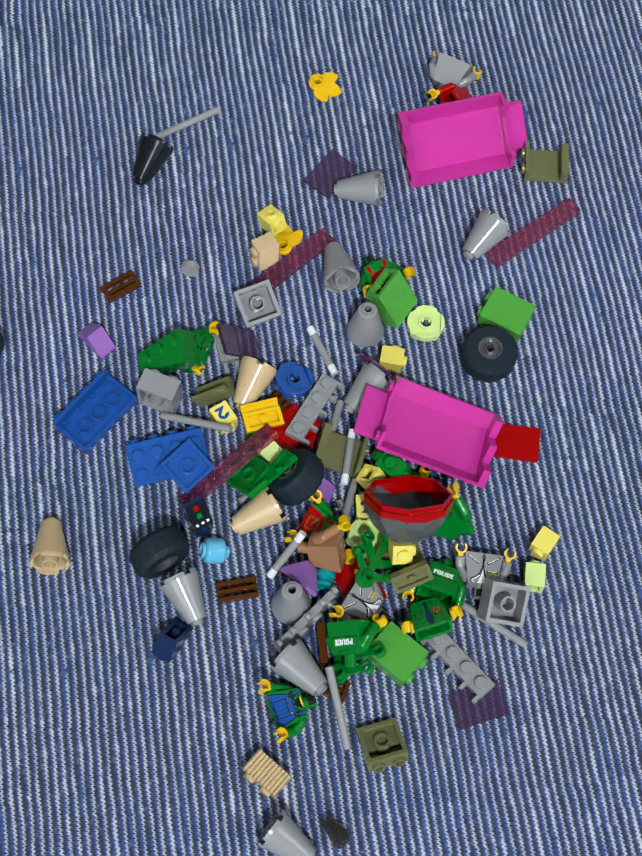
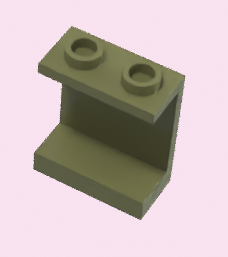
(545, 164)
(331, 451)
(410, 574)

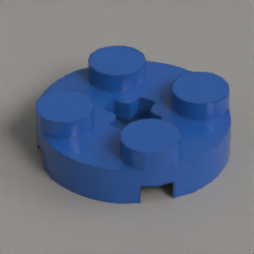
(291, 389)

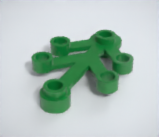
(365, 576)
(346, 672)

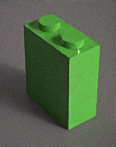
(391, 297)
(506, 312)
(402, 655)

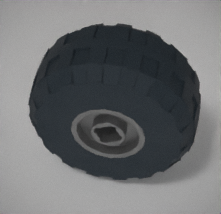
(488, 353)
(299, 480)
(159, 552)

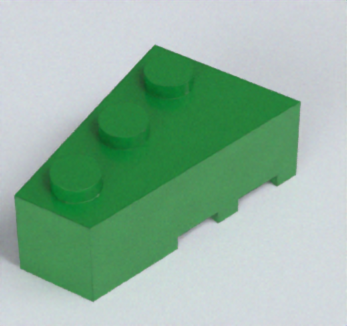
(171, 353)

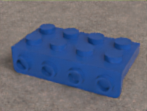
(94, 411)
(148, 454)

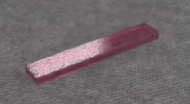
(533, 233)
(295, 259)
(232, 464)

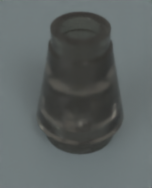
(336, 832)

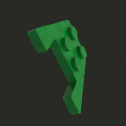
(259, 474)

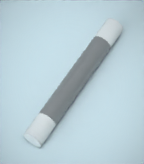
(323, 352)
(348, 457)
(286, 554)

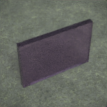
(328, 172)
(238, 341)
(486, 709)

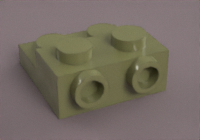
(382, 745)

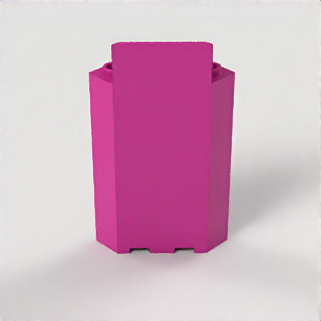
(461, 138)
(430, 429)

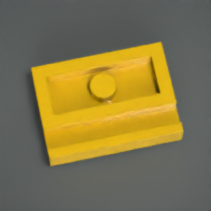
(259, 413)

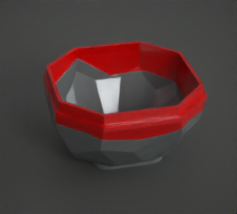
(407, 507)

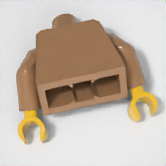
(327, 547)

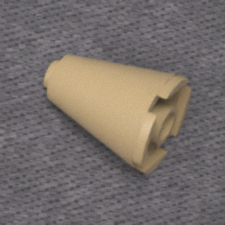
(252, 380)
(258, 513)
(50, 548)

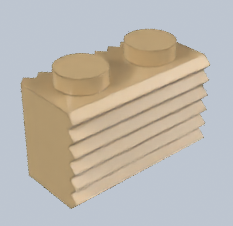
(264, 251)
(266, 774)

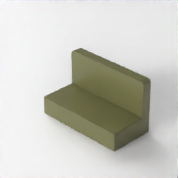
(214, 392)

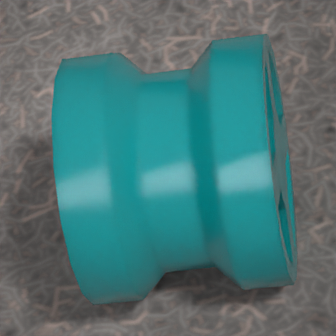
(325, 579)

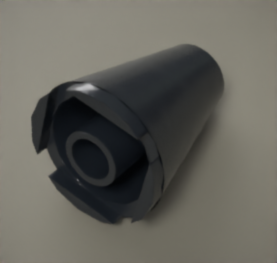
(149, 158)

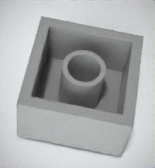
(257, 304)
(159, 391)
(503, 602)

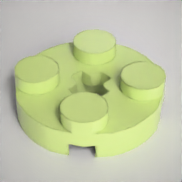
(423, 333)
(359, 527)

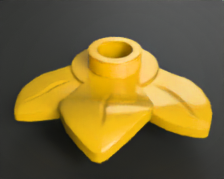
(326, 86)
(288, 239)

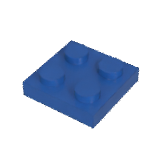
(187, 466)

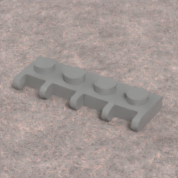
(313, 408)
(314, 615)
(461, 665)

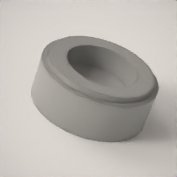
(190, 268)

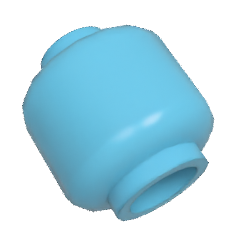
(214, 550)

